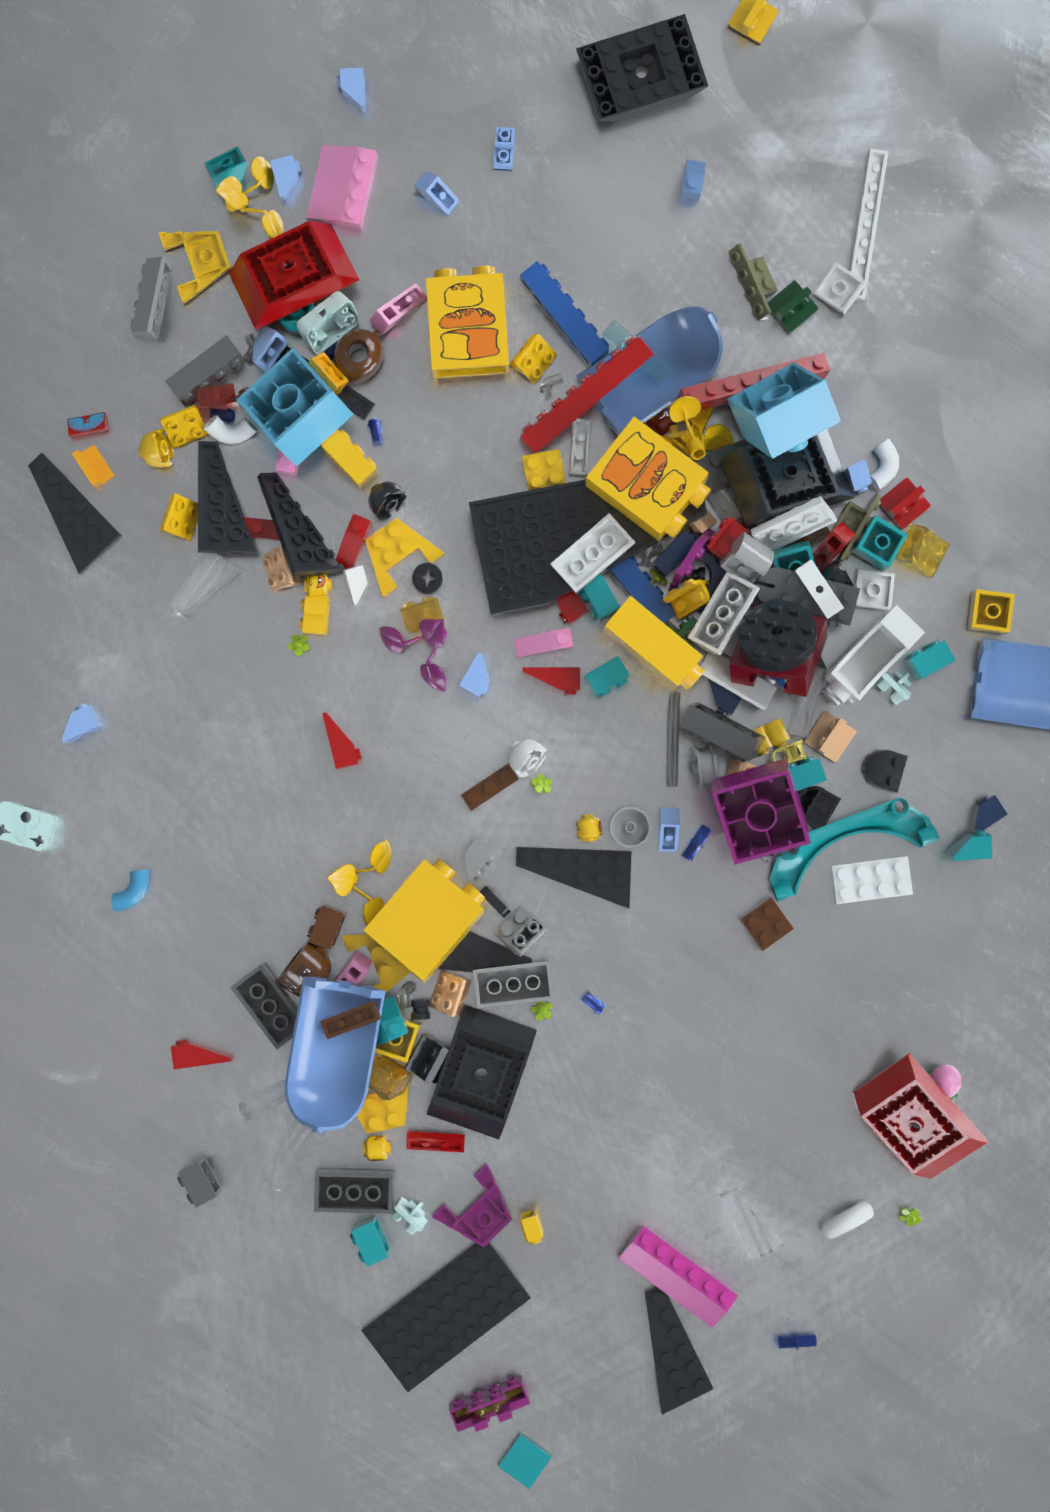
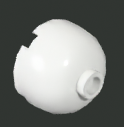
(526, 755)

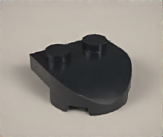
(884, 769)
(818, 805)

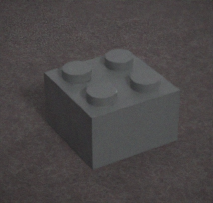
(199, 1182)

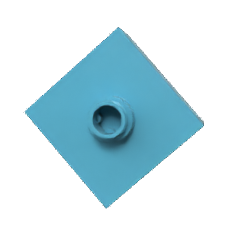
(294, 407)
(784, 410)

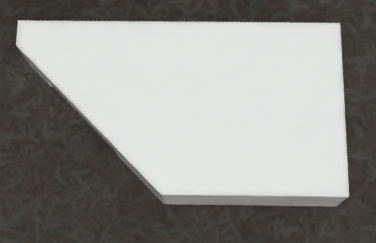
(355, 582)

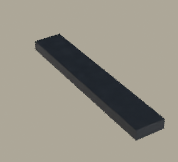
(352, 399)

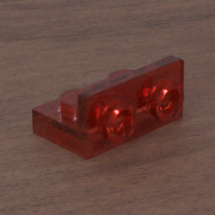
(215, 395)

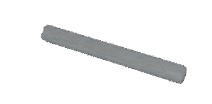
(673, 739)

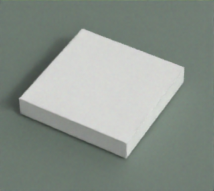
(839, 288)
(875, 589)

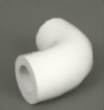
(230, 433)
(888, 465)
(847, 1219)

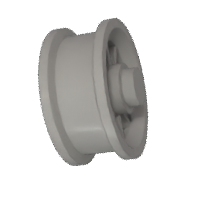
(705, 764)

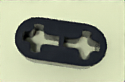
(496, 903)

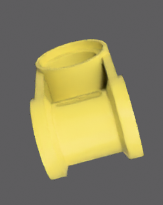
(793, 752)

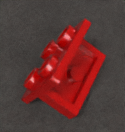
(905, 503)
(721, 542)

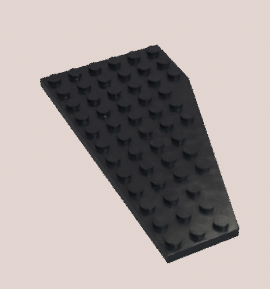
(530, 529)

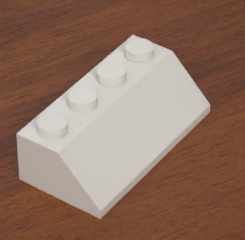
(723, 613)
(718, 670)

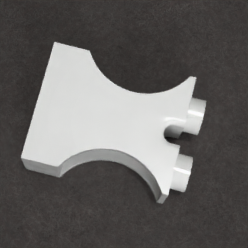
(871, 657)

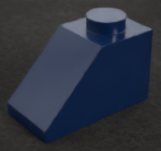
(723, 698)
(987, 813)

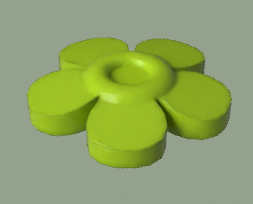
(658, 577)
(299, 644)
(541, 784)
(542, 1010)
(910, 1216)

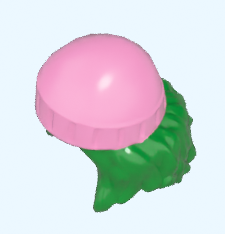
(948, 1079)

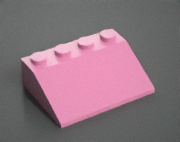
(342, 186)

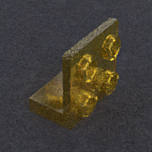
(923, 549)

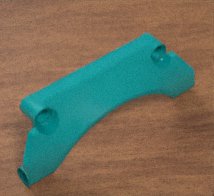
(883, 818)

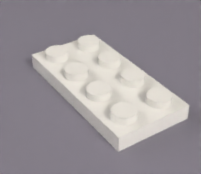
(794, 524)
(592, 553)
(871, 880)

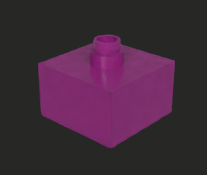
(760, 811)

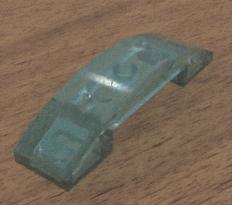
(654, 366)

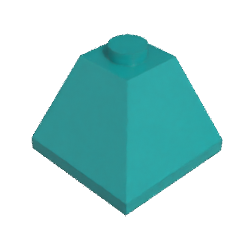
(226, 165)
(972, 847)
(391, 1023)

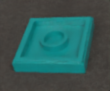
(524, 1461)

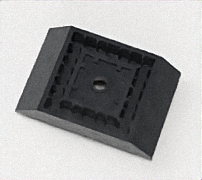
(661, 50)
(766, 489)
(487, 1044)

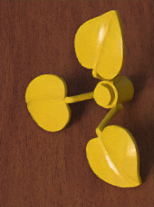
(231, 191)
(715, 435)
(345, 878)

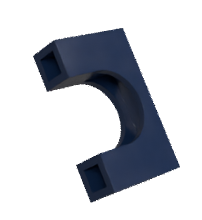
(678, 550)

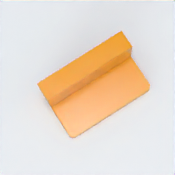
(329, 372)
(93, 466)

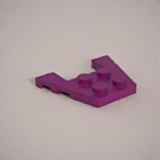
(687, 566)
(485, 1217)

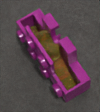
(494, 1401)

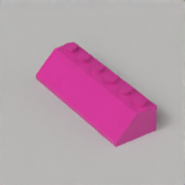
(677, 1276)

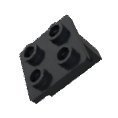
(427, 1059)

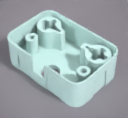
(322, 330)
(22, 833)

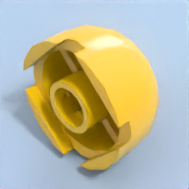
(156, 449)

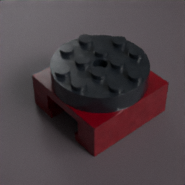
(779, 642)

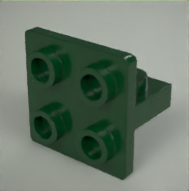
(793, 306)
(686, 625)

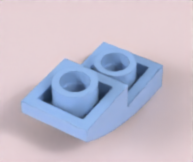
(504, 148)

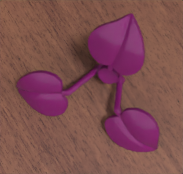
(434, 635)

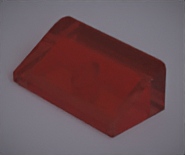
(660, 422)

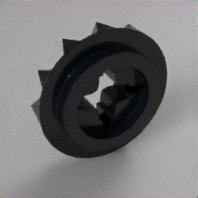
(422, 570)

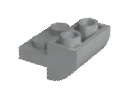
(748, 558)
(520, 931)

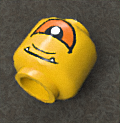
(317, 585)
(588, 828)
(376, 1148)

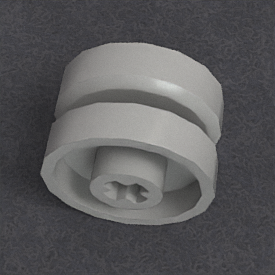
(640, 822)

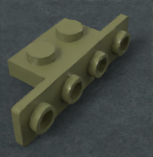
(755, 280)
(855, 519)

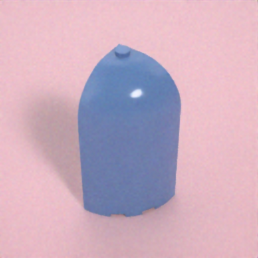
(685, 341)
(1012, 683)
(330, 1076)

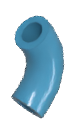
(133, 893)

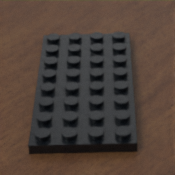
(445, 1314)

